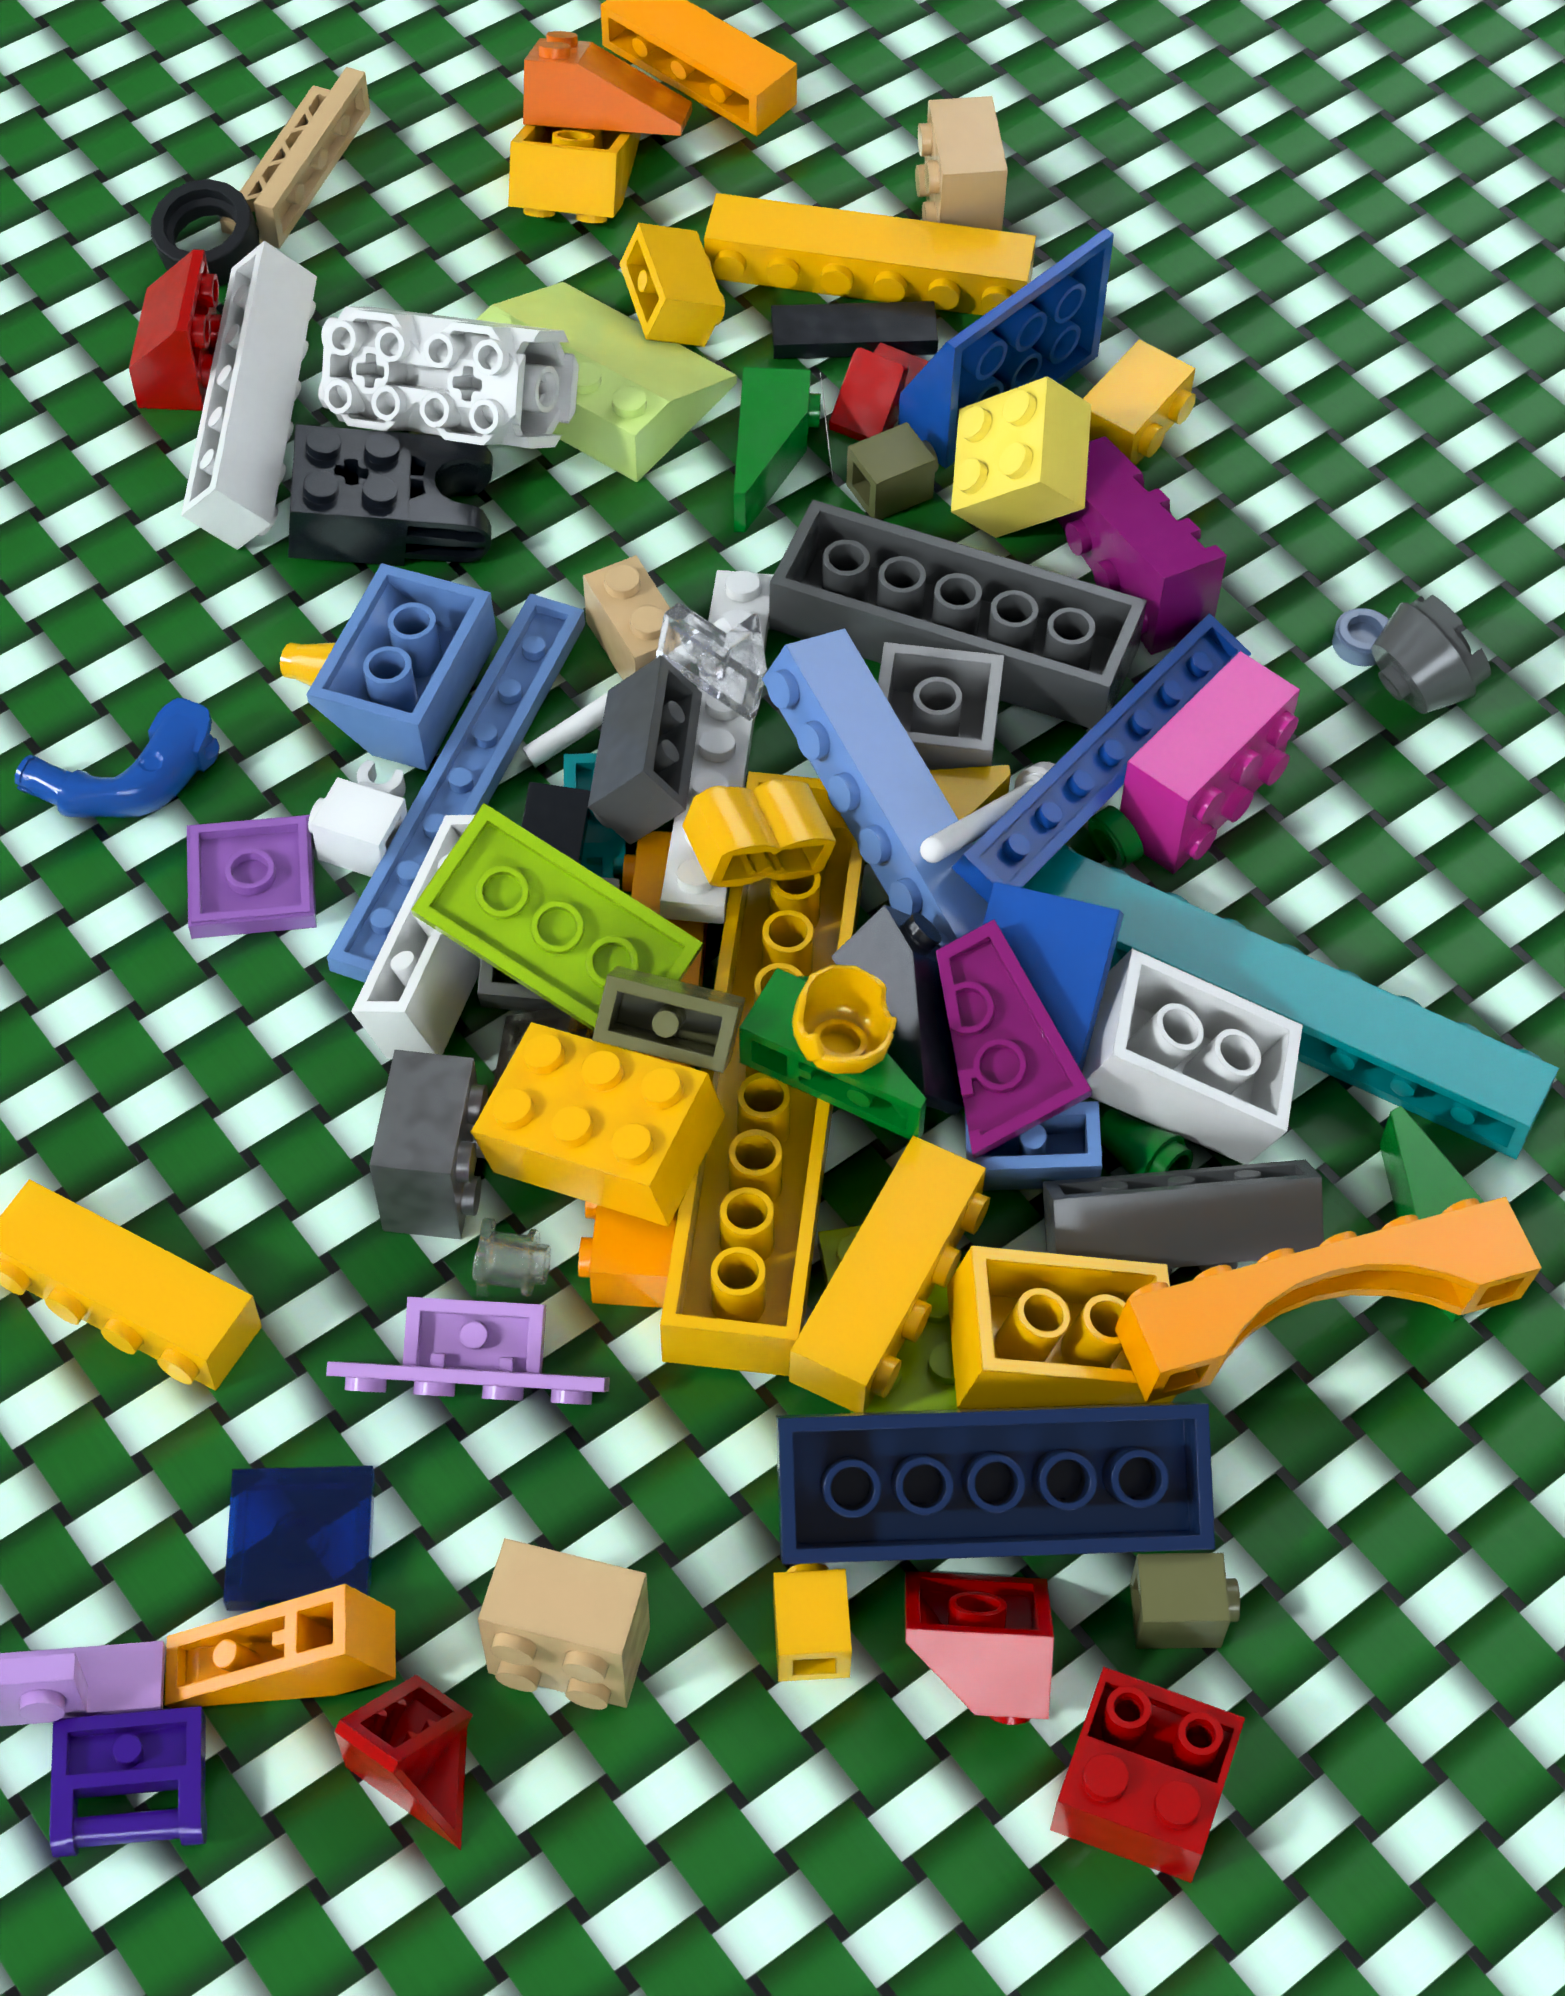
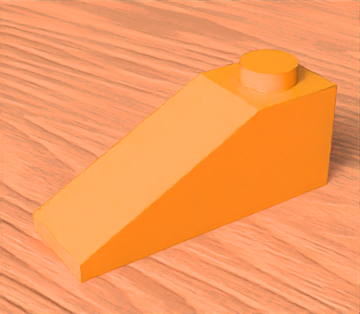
(284, 1652)

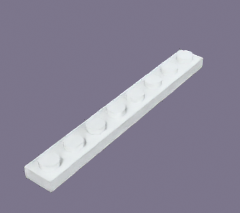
(718, 758)

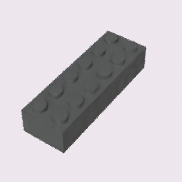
(883, 583)

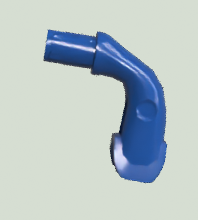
(176, 751)

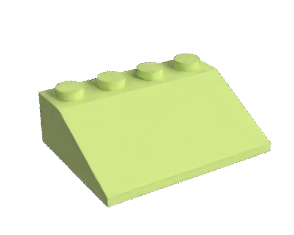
(630, 390)

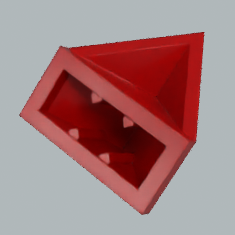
(412, 1752)

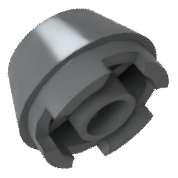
(1428, 657)

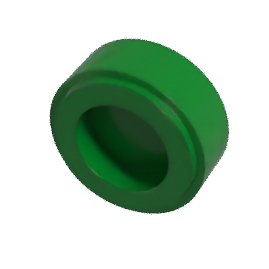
(1115, 837)

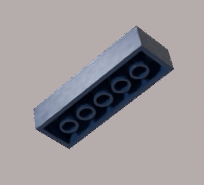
(994, 1482)

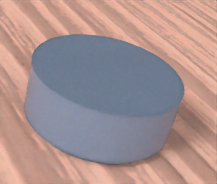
(1356, 634)

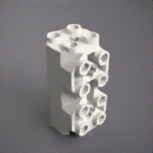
(447, 377)

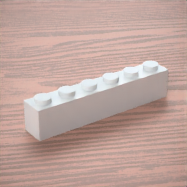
(250, 397)

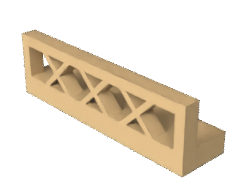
(304, 156)

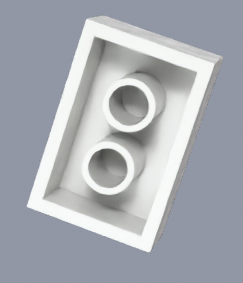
(1192, 1058)

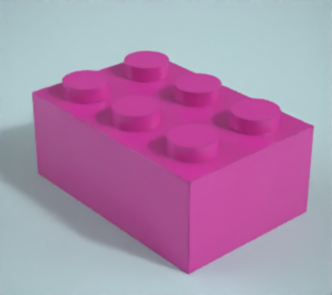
(1209, 761)

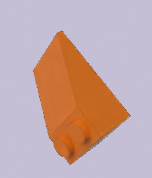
(589, 88)

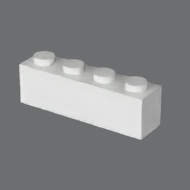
(420, 973)

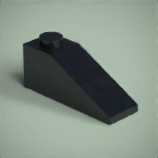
(904, 957)

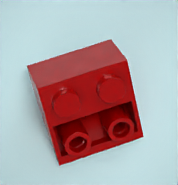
(177, 337)
(1147, 1774)

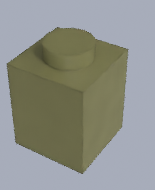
(891, 471)
(1182, 1600)

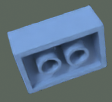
(405, 664)

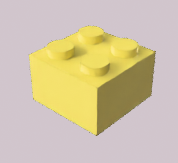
(1021, 457)

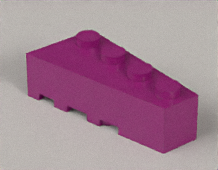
(1143, 549)

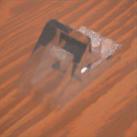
(718, 662)

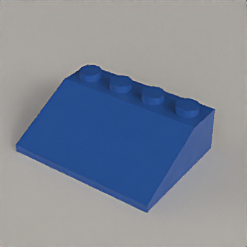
(1033, 334)

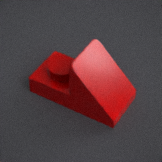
(872, 391)

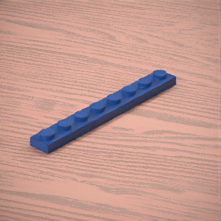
(1095, 765)

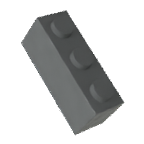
(645, 750)

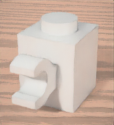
(358, 820)

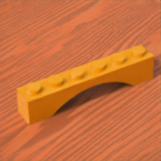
(1452, 1260)

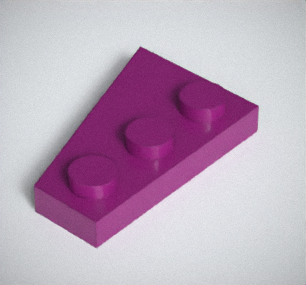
(1004, 1042)

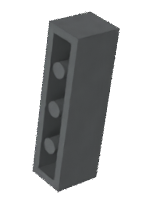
(1187, 1214)

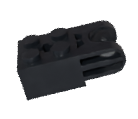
(386, 497)

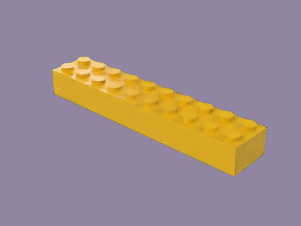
(755, 1201)

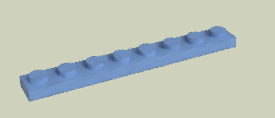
(465, 769)

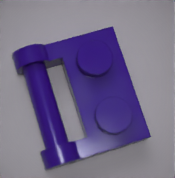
(128, 1757)

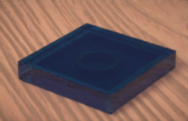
(297, 1533)

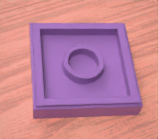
(250, 877)

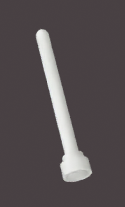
(979, 822)

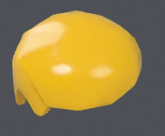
(843, 1020)

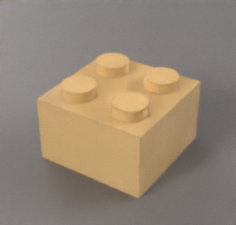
(963, 164)
(564, 1624)

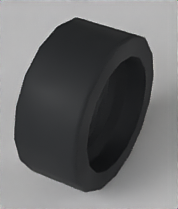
(199, 200)

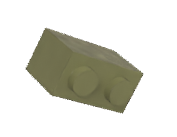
(668, 1018)

